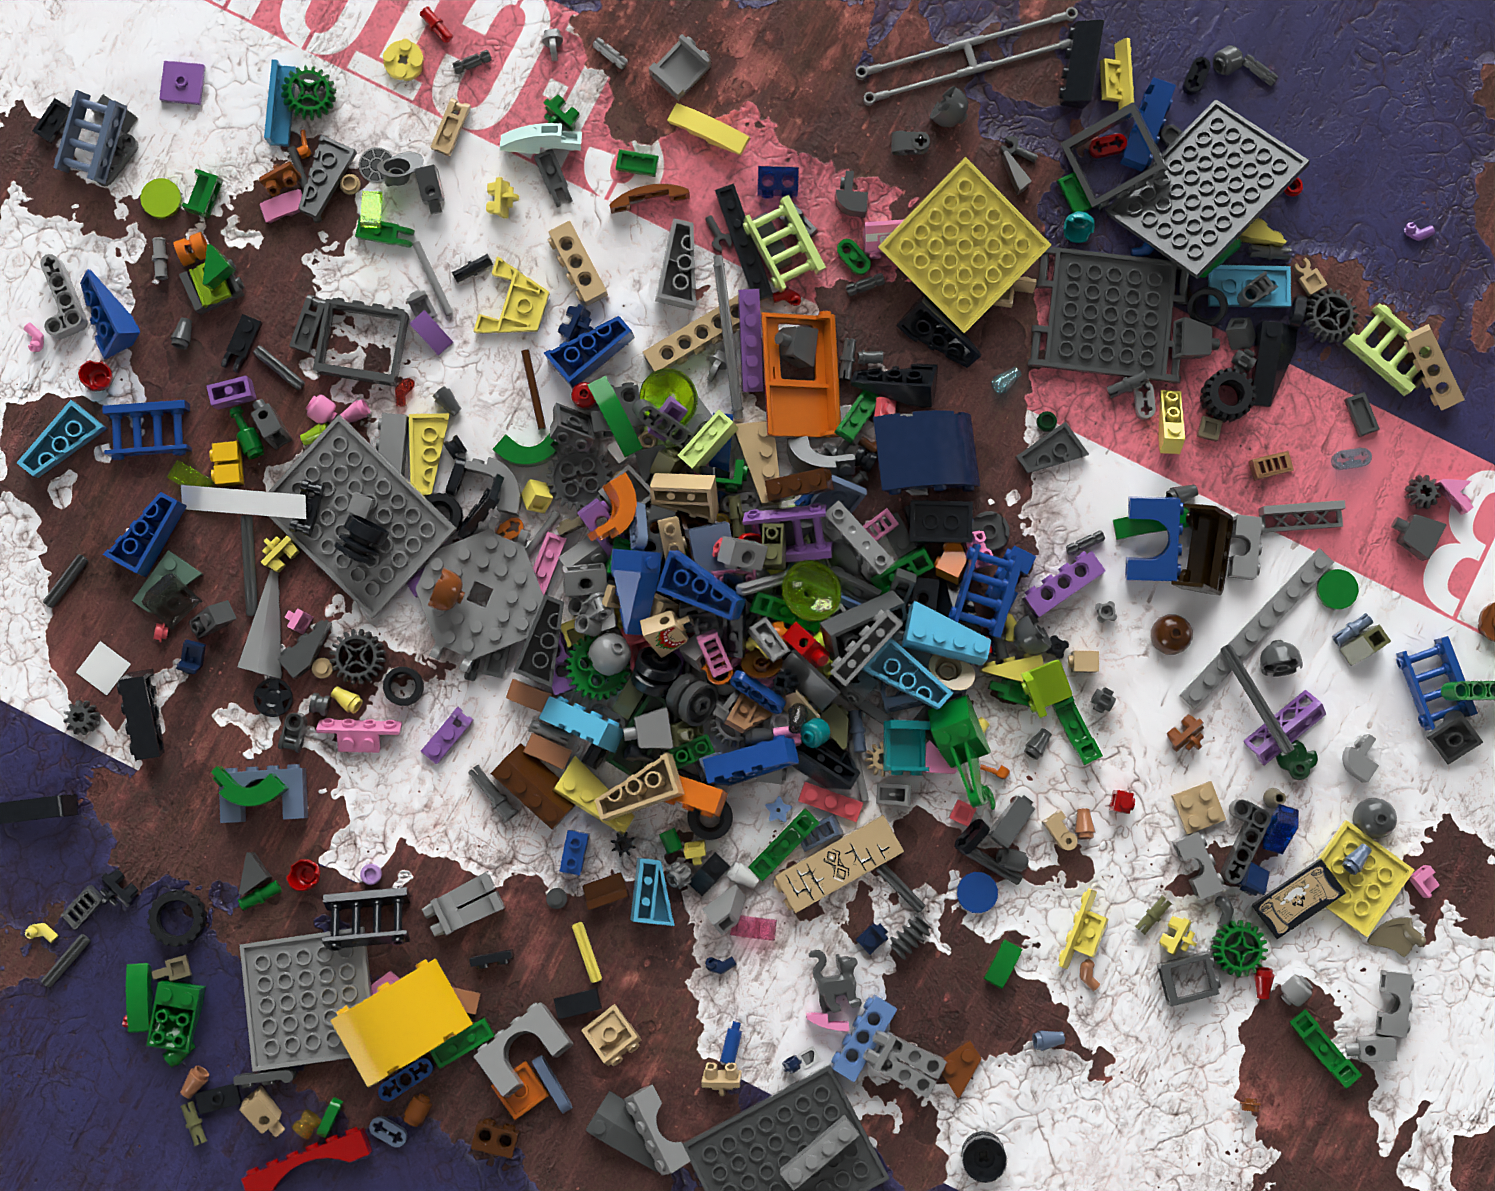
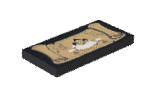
(1298, 898)

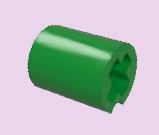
(670, 841)

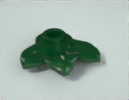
(1296, 758)

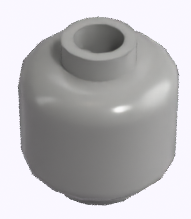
(1296, 990)

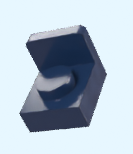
(872, 937)

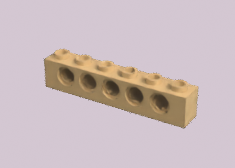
(653, 354)

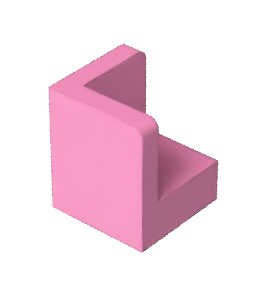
(1424, 881)

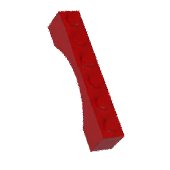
(346, 1148)

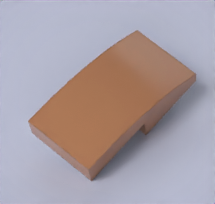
(527, 695)
(547, 751)

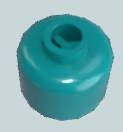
(815, 732)

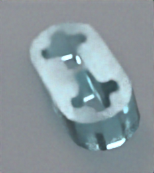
(1351, 453)

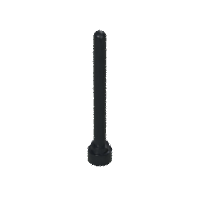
(633, 754)

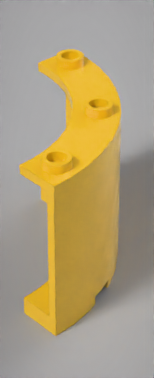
(401, 1022)

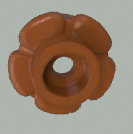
(1250, 1104)

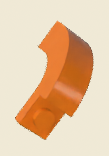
(623, 504)

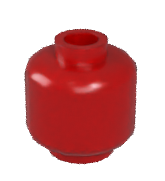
(578, 398)

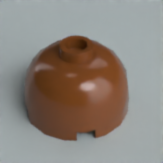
(447, 591)

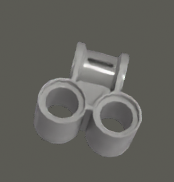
(589, 613)

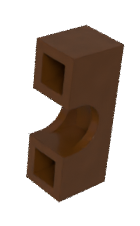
(798, 484)

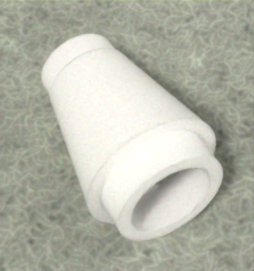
(742, 875)

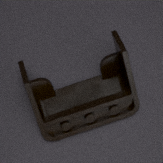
(1208, 549)

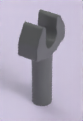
(1016, 149)
(717, 234)

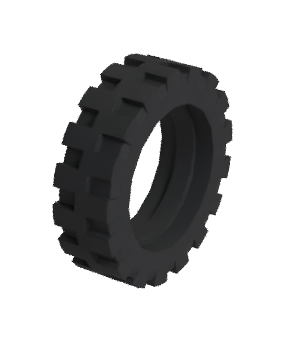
(155, 918)

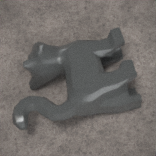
(837, 985)

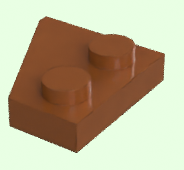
(960, 1067)

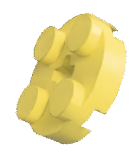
(400, 49)

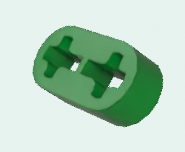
(330, 1117)

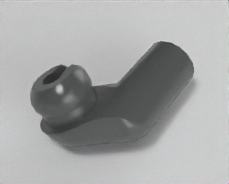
(1226, 908)

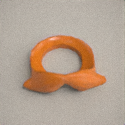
(709, 674)

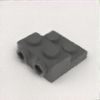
(572, 428)

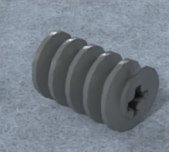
(910, 936)

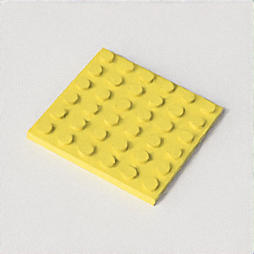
(964, 245)

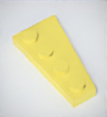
(582, 789)

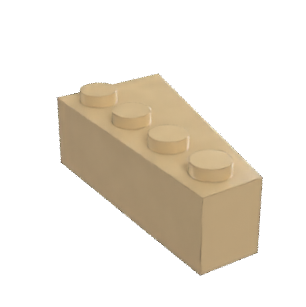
(648, 787)

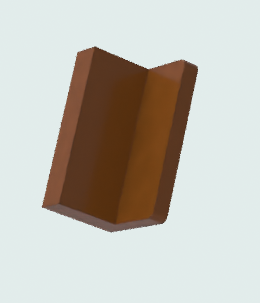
(605, 890)

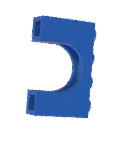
(1164, 565)

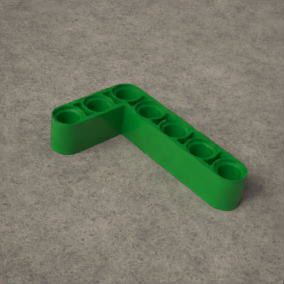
(1468, 690)

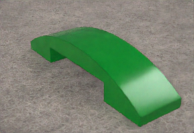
(615, 416)
(1130, 528)
(777, 609)
(1076, 731)
(783, 844)
(1324, 1049)

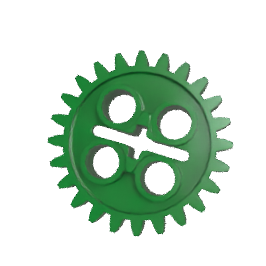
(582, 677)

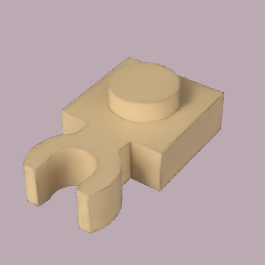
(1311, 279)

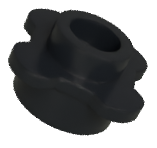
(1059, 653)

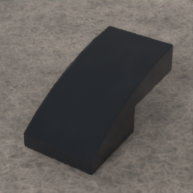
(577, 1003)

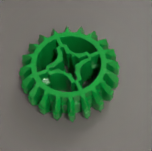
(319, 81)
(1257, 949)

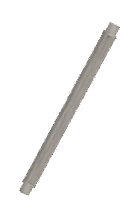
(728, 338)

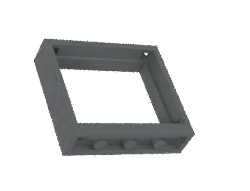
(1100, 127)
(358, 307)

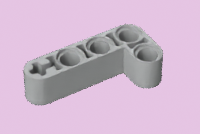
(60, 295)

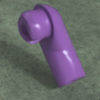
(1418, 234)

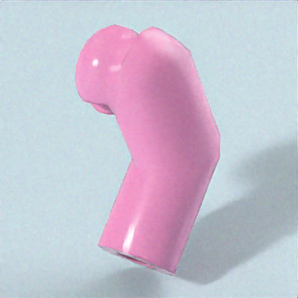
(37, 339)
(785, 731)

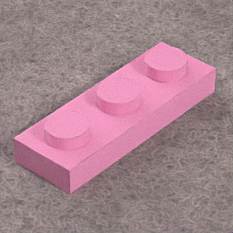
(548, 559)

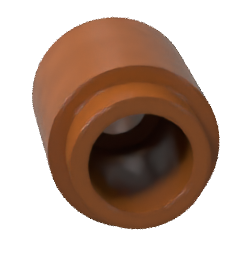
(417, 1110)

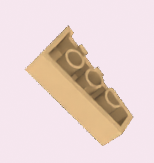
(759, 455)

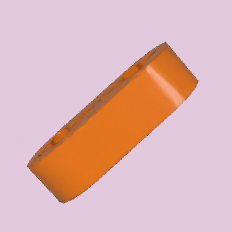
(507, 525)

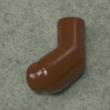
(870, 446)

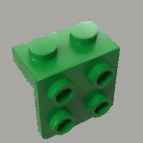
(735, 484)

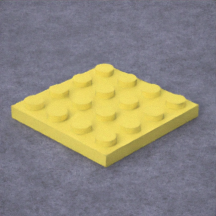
(1368, 891)

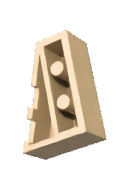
(686, 493)

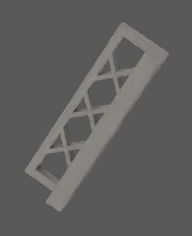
(1303, 508)

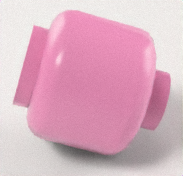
(321, 409)

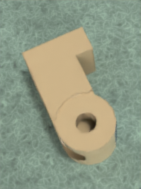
(1059, 832)

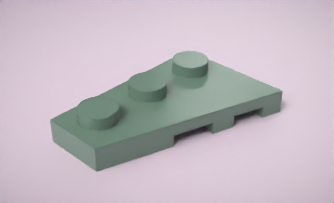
(169, 564)

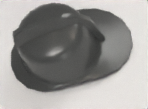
(398, 168)

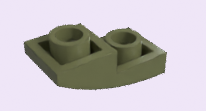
(628, 700)

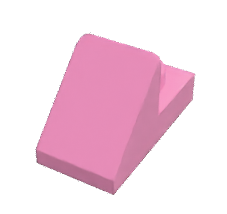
(1451, 491)

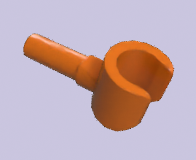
(304, 151)
(1002, 772)

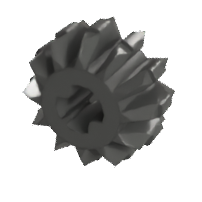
(1422, 500)
(73, 717)

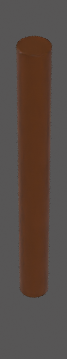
(533, 389)

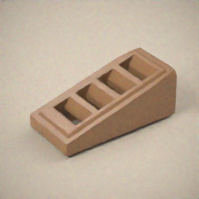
(1255, 467)

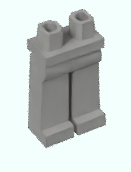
(448, 905)
(894, 1049)

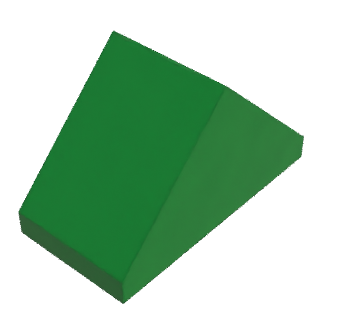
(216, 268)

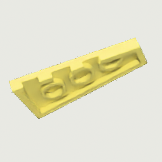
(425, 447)

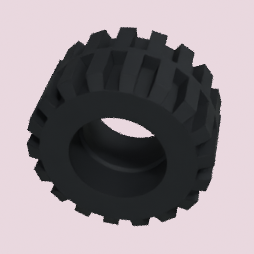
(1239, 384)

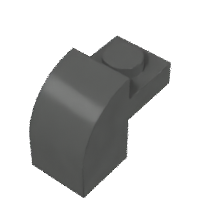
(848, 201)

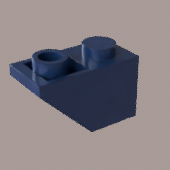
(1254, 880)

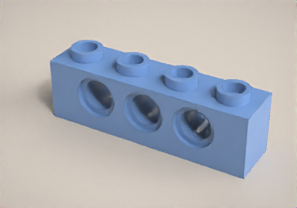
(852, 1068)

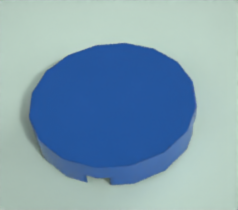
(977, 892)

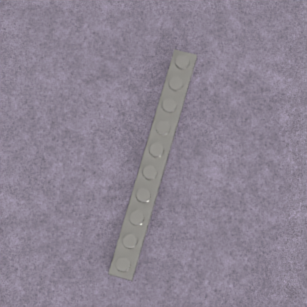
(1258, 627)

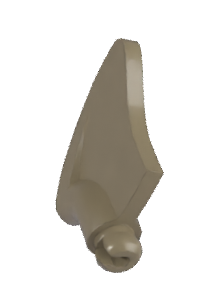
(1397, 935)

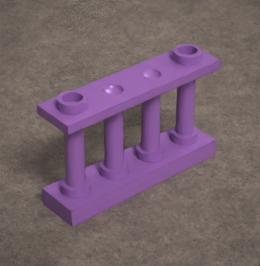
(801, 550)

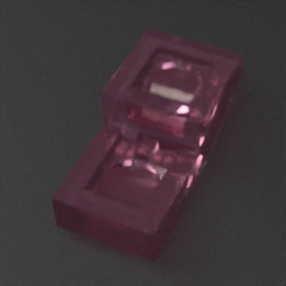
(755, 928)

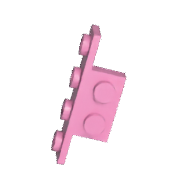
(359, 734)

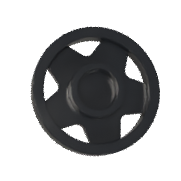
(273, 697)

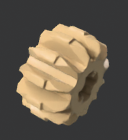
(875, 757)

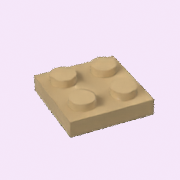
(1198, 807)

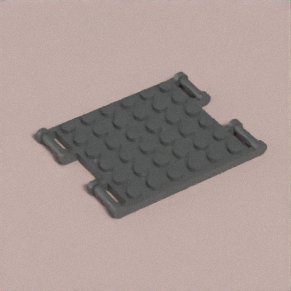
(1109, 314)

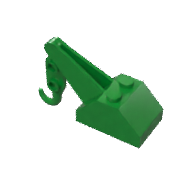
(962, 741)

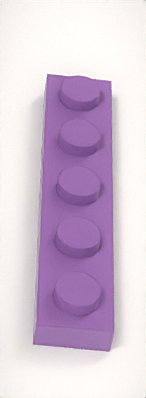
(750, 340)

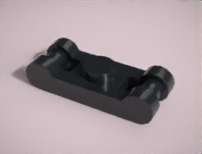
(312, 508)

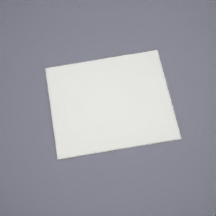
(103, 668)

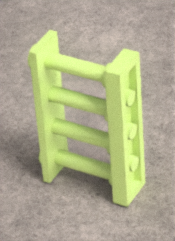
(794, 227)
(1372, 356)

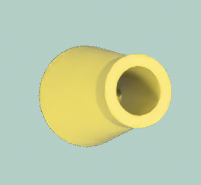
(348, 700)

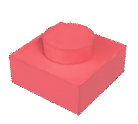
(884, 406)
(962, 812)

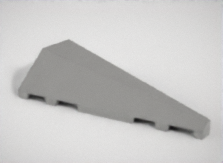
(264, 637)

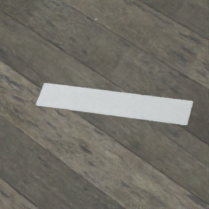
(244, 501)

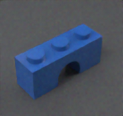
(994, 592)

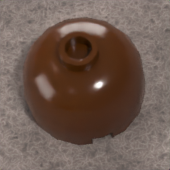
(1171, 634)

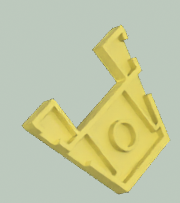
(522, 306)

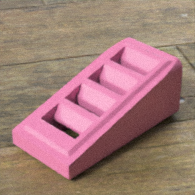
(872, 522)
(712, 634)

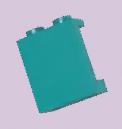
(905, 747)

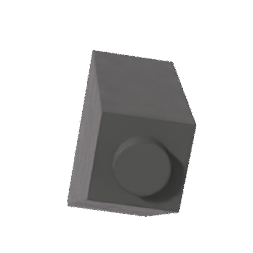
(1011, 821)

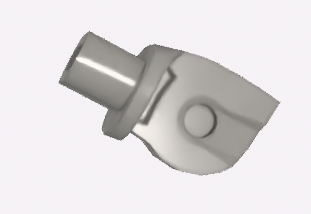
(552, 39)
(718, 362)
(724, 708)

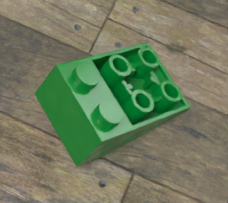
(175, 1015)

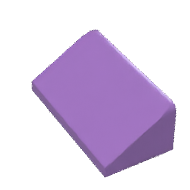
(672, 408)

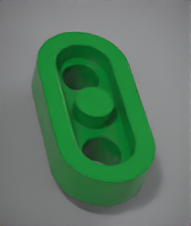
(854, 257)

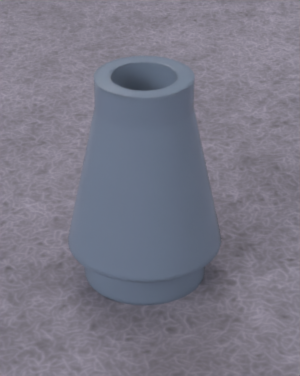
(1355, 860)
(1047, 1039)

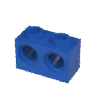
(574, 852)

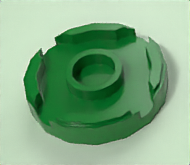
(1337, 589)

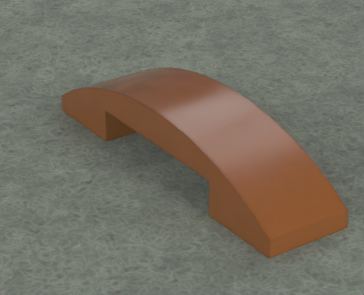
(675, 193)

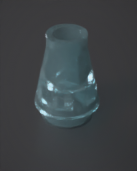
(1002, 382)

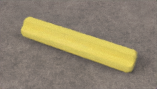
(586, 952)

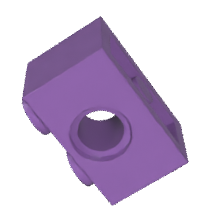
(231, 392)

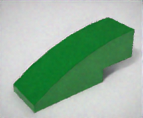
(139, 997)

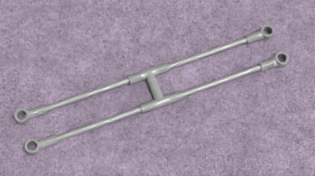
(967, 46)

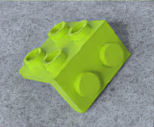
(1045, 686)

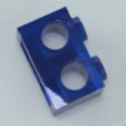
(777, 176)
(1281, 829)

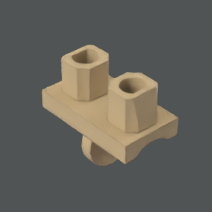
(721, 1079)

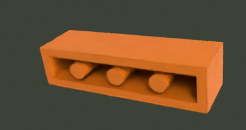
(700, 797)

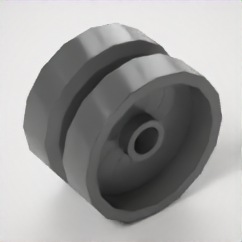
(691, 699)

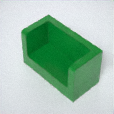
(203, 194)

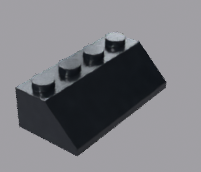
(1081, 63)

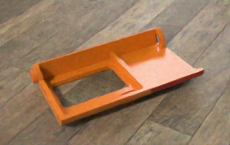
(802, 406)

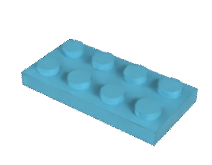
(1234, 278)

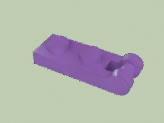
(446, 736)

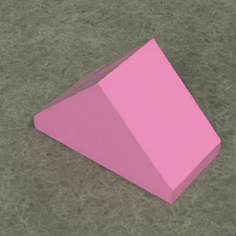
(936, 761)

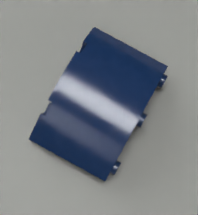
(926, 451)

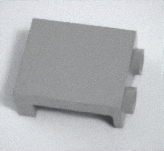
(681, 67)

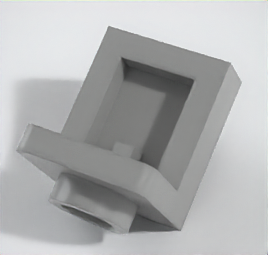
(419, 302)

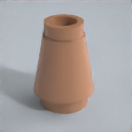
(1084, 824)
(195, 1080)

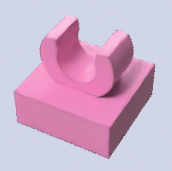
(299, 620)

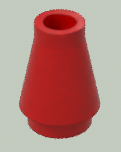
(1263, 981)

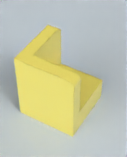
(536, 496)
(570, 633)

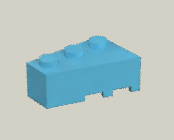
(650, 894)

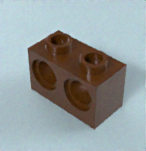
(495, 1145)

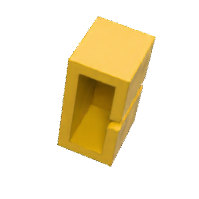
(227, 464)

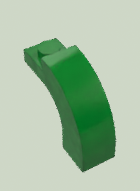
(526, 456)
(263, 793)

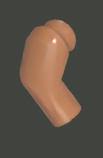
(1086, 974)

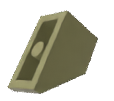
(838, 722)

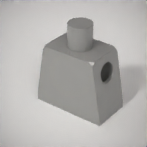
(651, 730)
(1382, 1048)

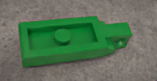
(1010, 691)

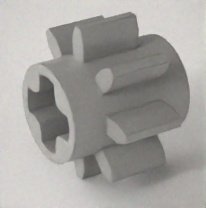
(678, 875)

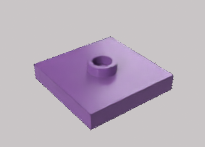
(182, 82)

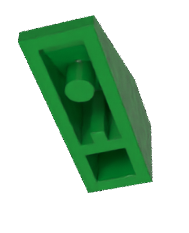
(916, 561)

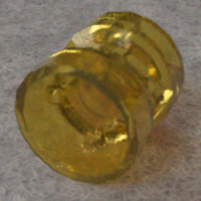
(306, 1123)

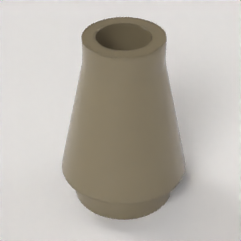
(1270, 797)

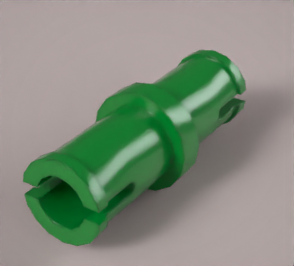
(259, 895)

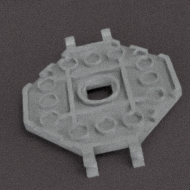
(510, 609)

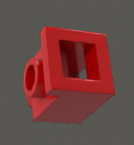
(1122, 801)

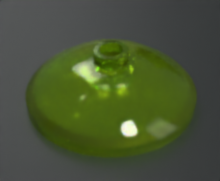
(669, 381)
(819, 583)

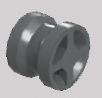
(320, 704)

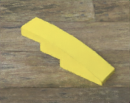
(708, 128)

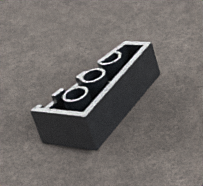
(141, 714)

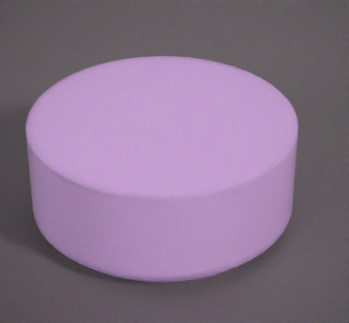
(371, 874)

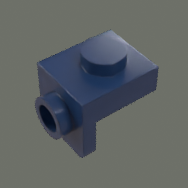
(191, 657)

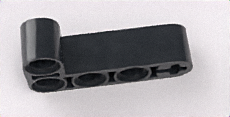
(38, 808)

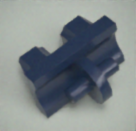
(579, 322)

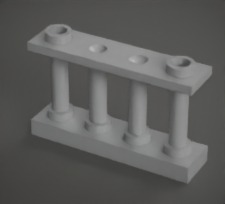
(843, 525)

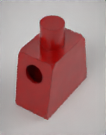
(813, 651)

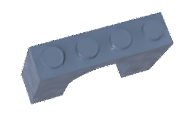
(293, 800)

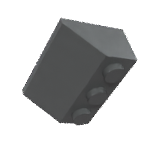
(812, 683)

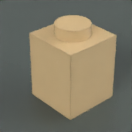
(1084, 661)

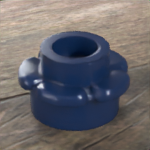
(791, 1064)

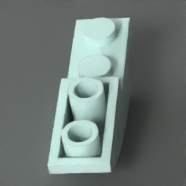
(533, 137)

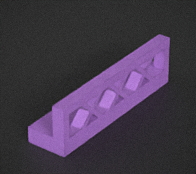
(1293, 728)

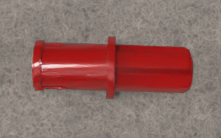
(436, 24)

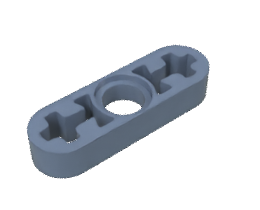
(638, 528)
(552, 1084)

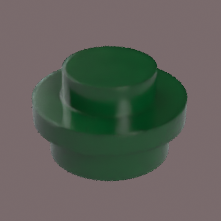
(1046, 421)

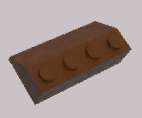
(533, 786)

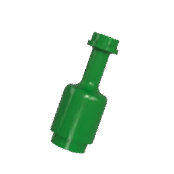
(247, 437)

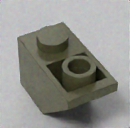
(668, 461)
(774, 537)
(1365, 644)

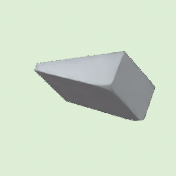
(1016, 174)
(768, 639)

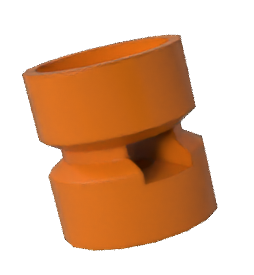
(197, 243)

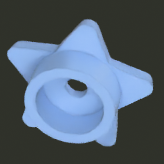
(784, 808)

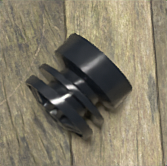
(361, 539)
(983, 1168)

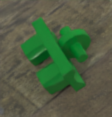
(554, 108)

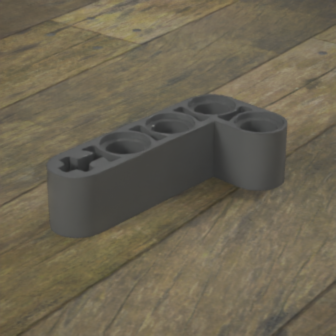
(669, 424)
(1241, 842)

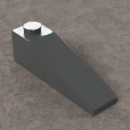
(617, 1129)

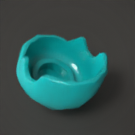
(1078, 227)

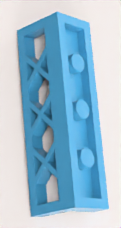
(277, 116)

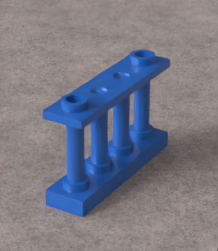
(136, 412)
(1006, 586)
(1449, 667)

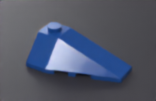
(112, 321)
(636, 582)

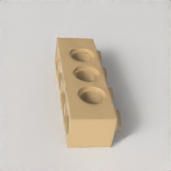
(565, 234)
(1425, 338)

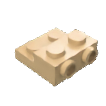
(612, 1036)

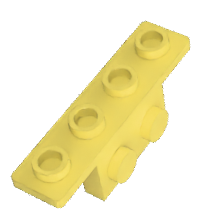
(1117, 75)
(1086, 931)

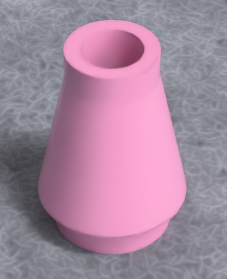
(356, 411)

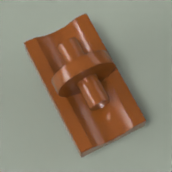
(280, 177)
(1192, 727)

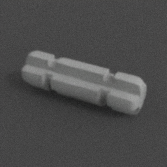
(610, 53)

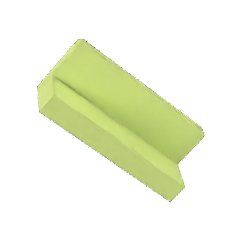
(708, 441)

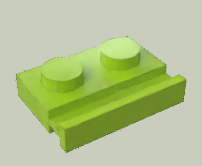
(205, 294)

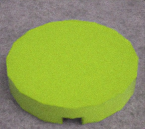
(161, 198)

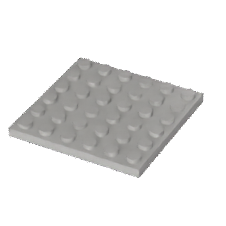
(293, 995)

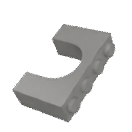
(495, 1055)

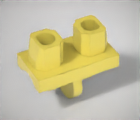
(503, 195)
(285, 546)
(1181, 927)

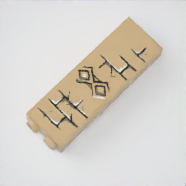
(838, 864)

